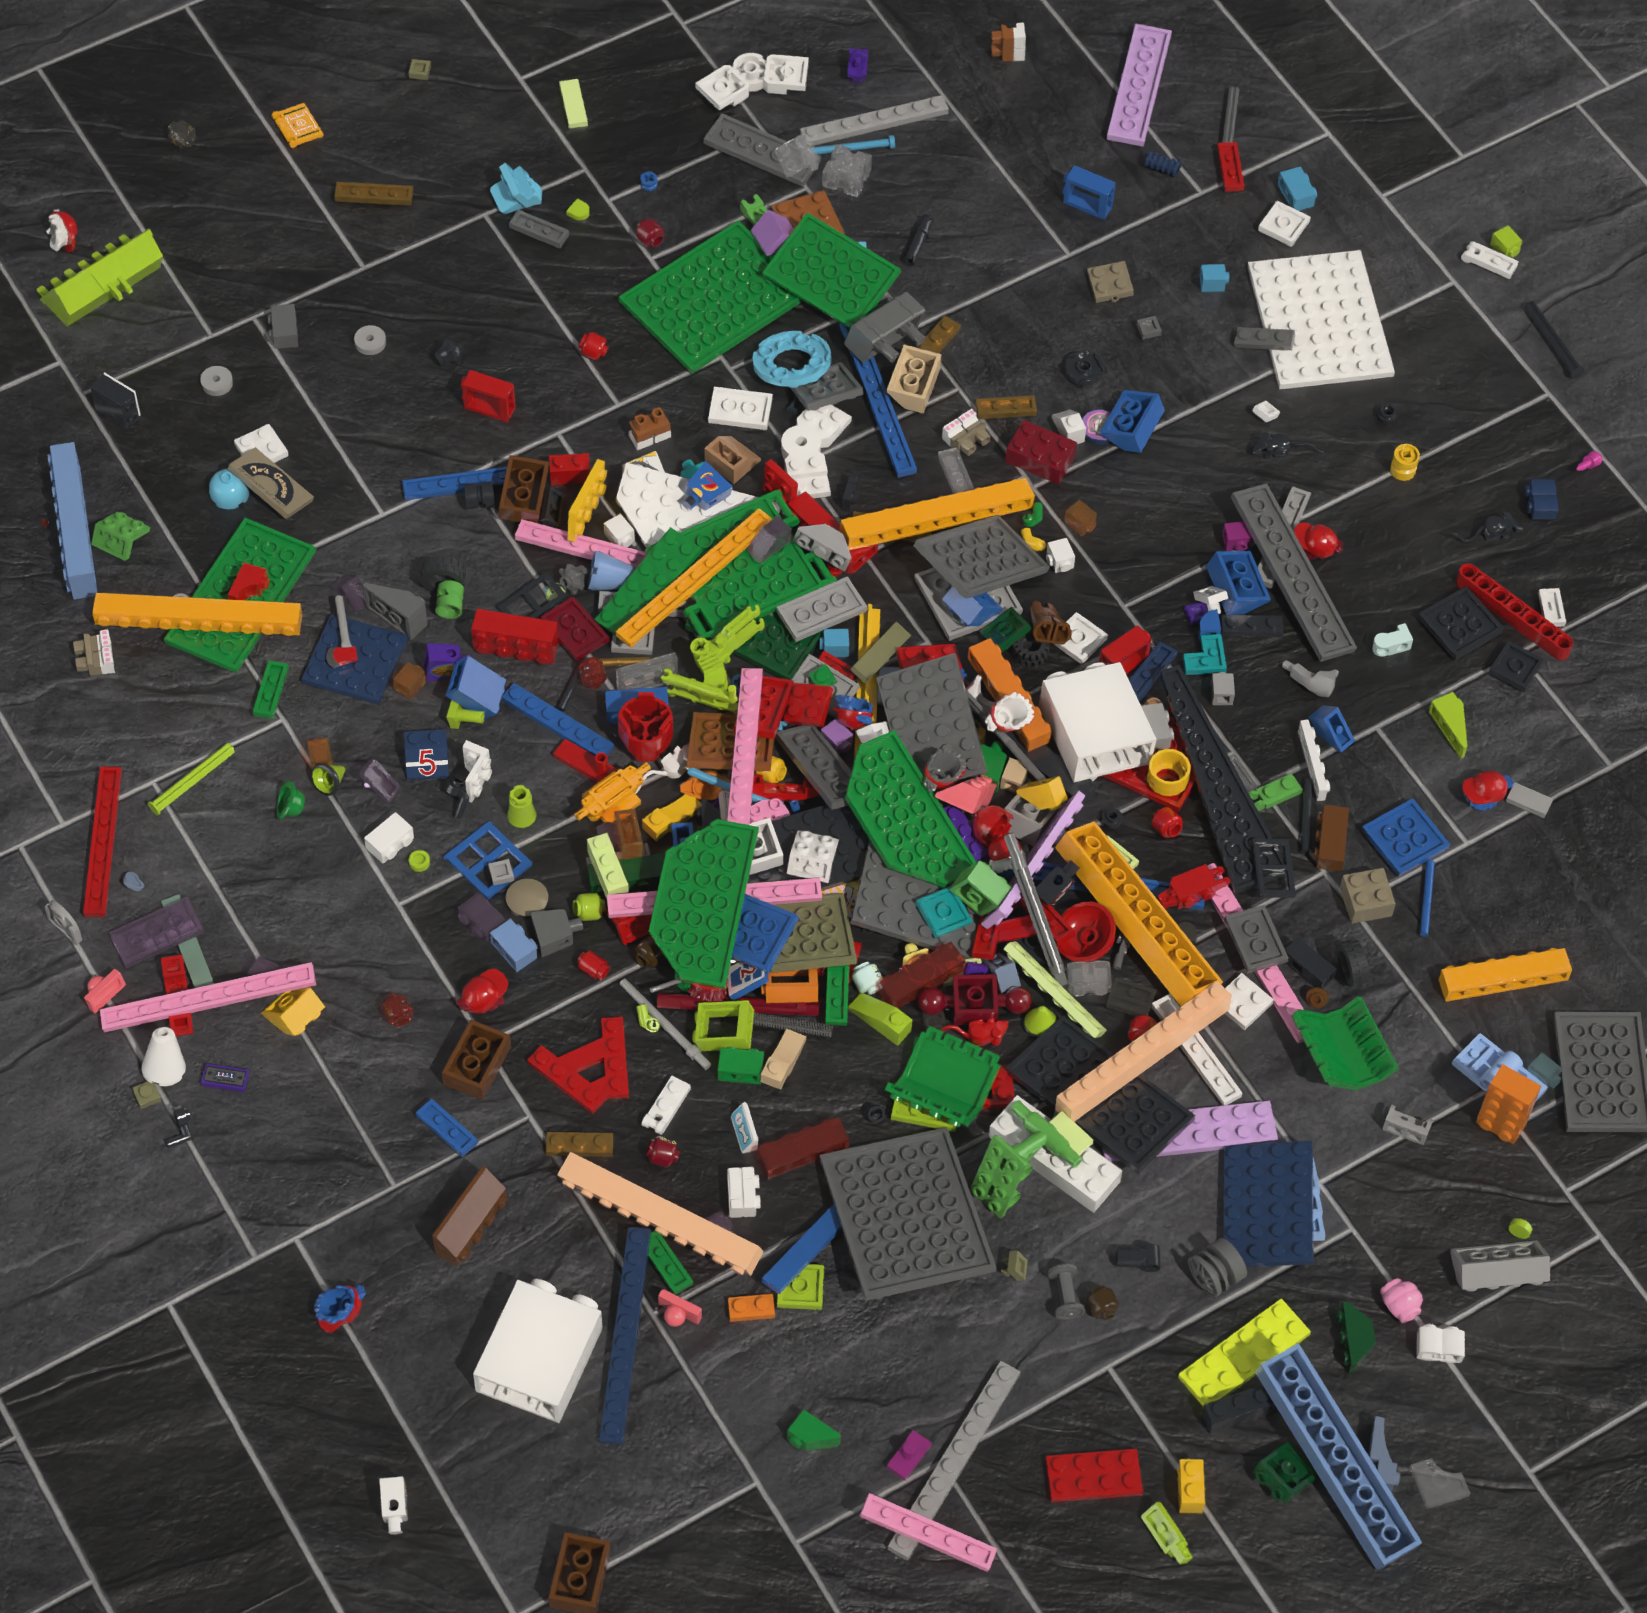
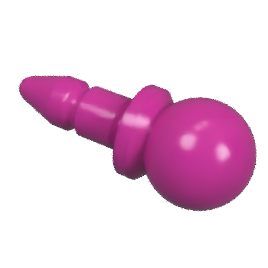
(1590, 461)

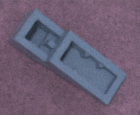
(1379, 1455)

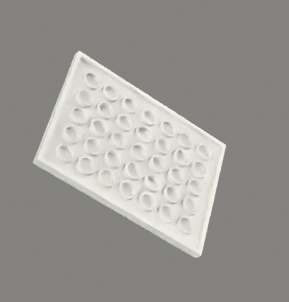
(1332, 315)

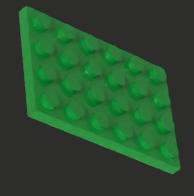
(831, 271)

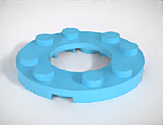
(789, 340)

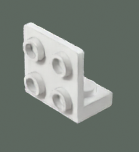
(478, 764)
(812, 856)

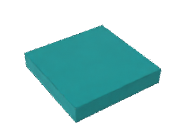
(943, 912)

